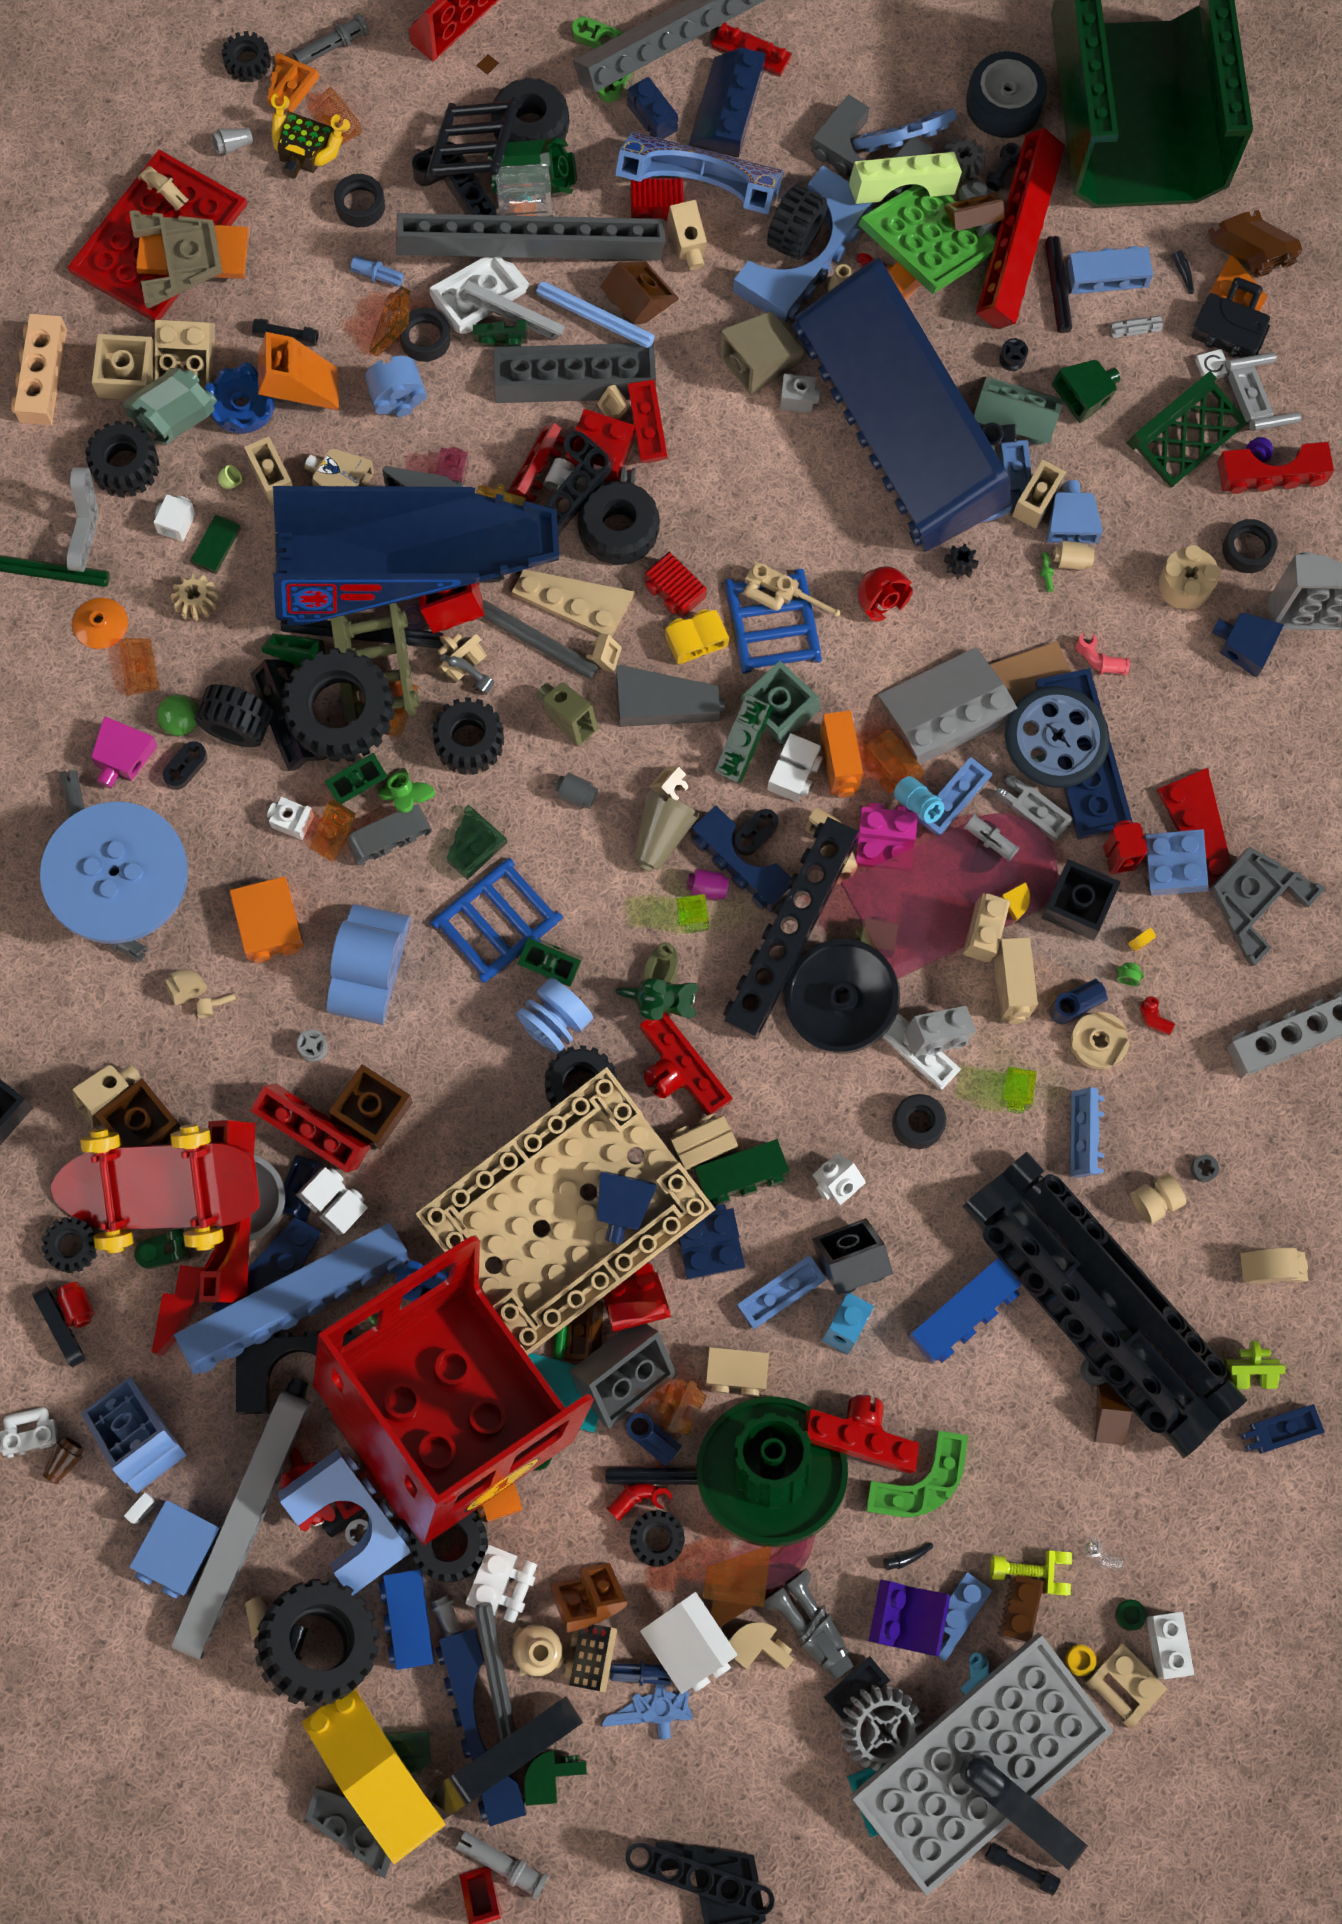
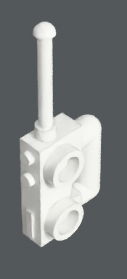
(42, 1437)

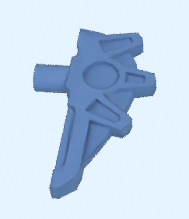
(657, 1707)

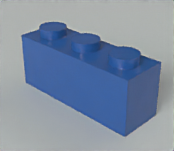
(407, 1620)

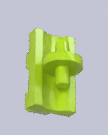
(1258, 1363)

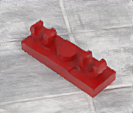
(732, 38)
(647, 421)
(536, 462)

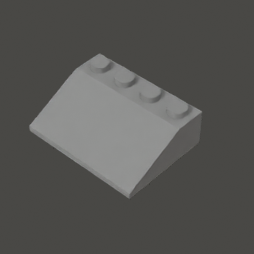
(1308, 594)
(948, 705)

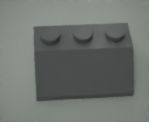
(624, 1372)

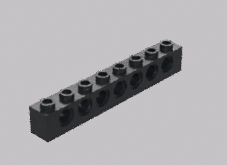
(828, 833)

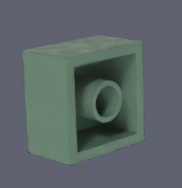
(791, 698)

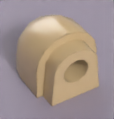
(184, 985)

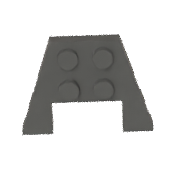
(1250, 889)

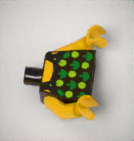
(303, 141)

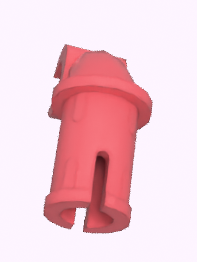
(1101, 662)

